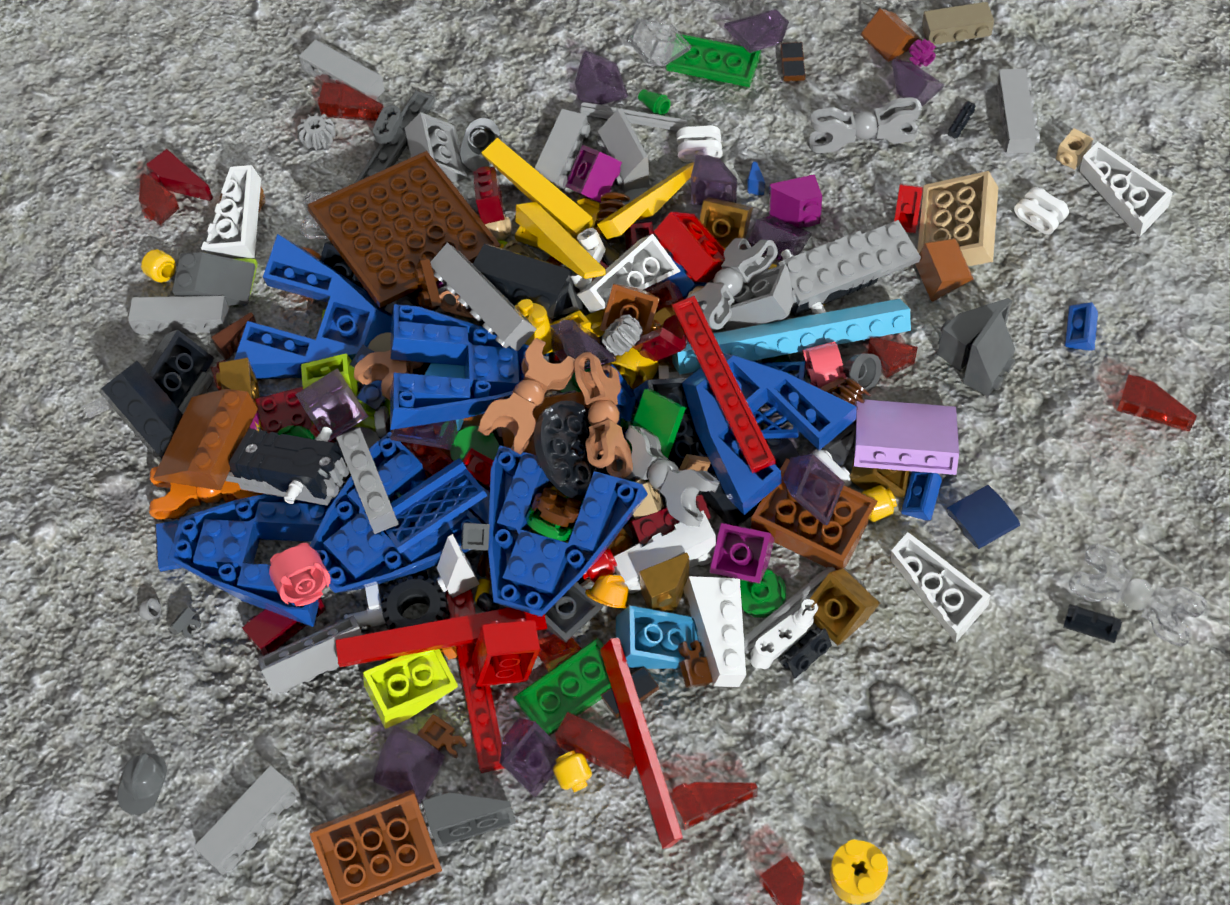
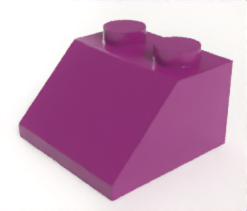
(593, 173)
(796, 201)
(741, 553)

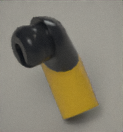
(483, 598)

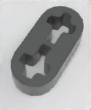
(384, 123)

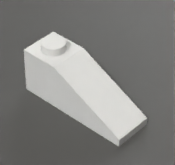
(455, 569)

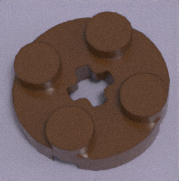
(556, 507)

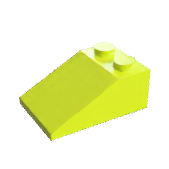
(408, 685)

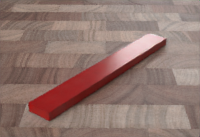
(723, 385)
(424, 636)
(478, 699)
(641, 744)

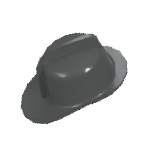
(476, 139)
(864, 369)
(141, 783)

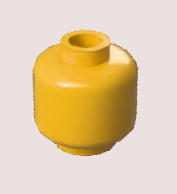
(158, 265)
(885, 503)
(572, 771)

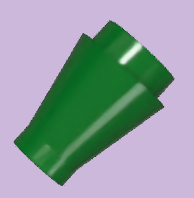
(656, 102)

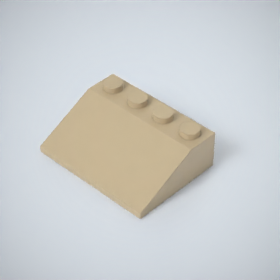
(961, 211)

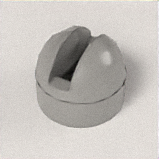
(150, 604)

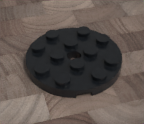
(554, 435)

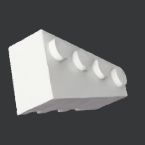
(1125, 187)
(236, 216)
(638, 268)
(696, 541)
(941, 587)
(718, 618)

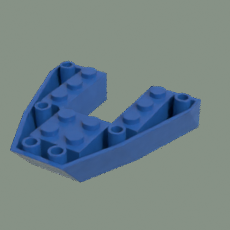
(348, 322)
(441, 339)
(808, 408)
(347, 541)
(224, 542)
(535, 570)

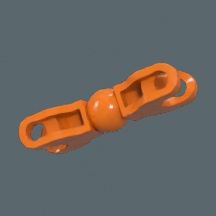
(183, 497)

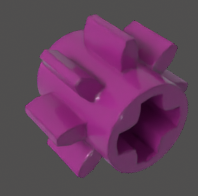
(922, 53)

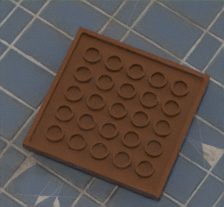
(396, 221)

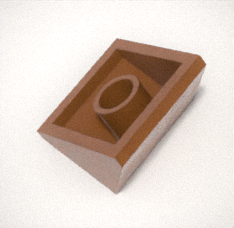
(889, 34)
(942, 268)
(631, 301)

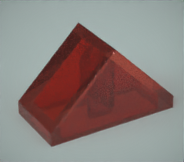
(892, 355)

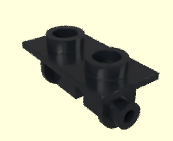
(1092, 623)
(813, 645)

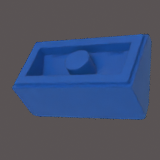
(1082, 326)
(921, 495)

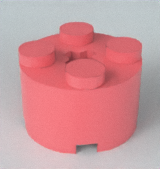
(823, 364)
(299, 575)

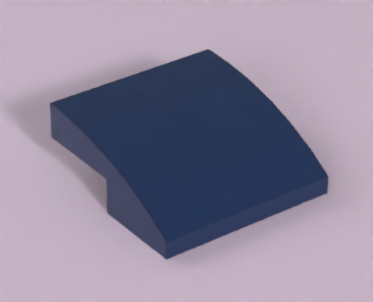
(983, 516)

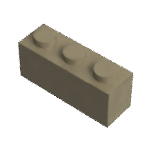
(958, 23)

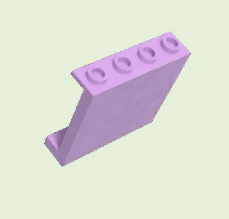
(906, 437)

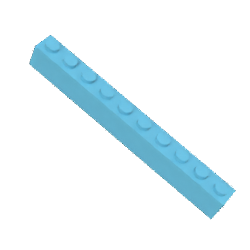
(805, 332)

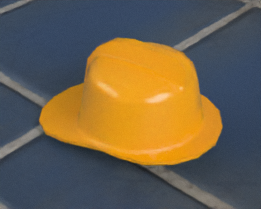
(609, 591)

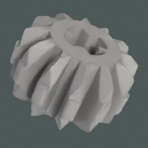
(316, 131)
(622, 335)

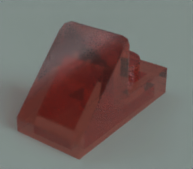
(555, 650)

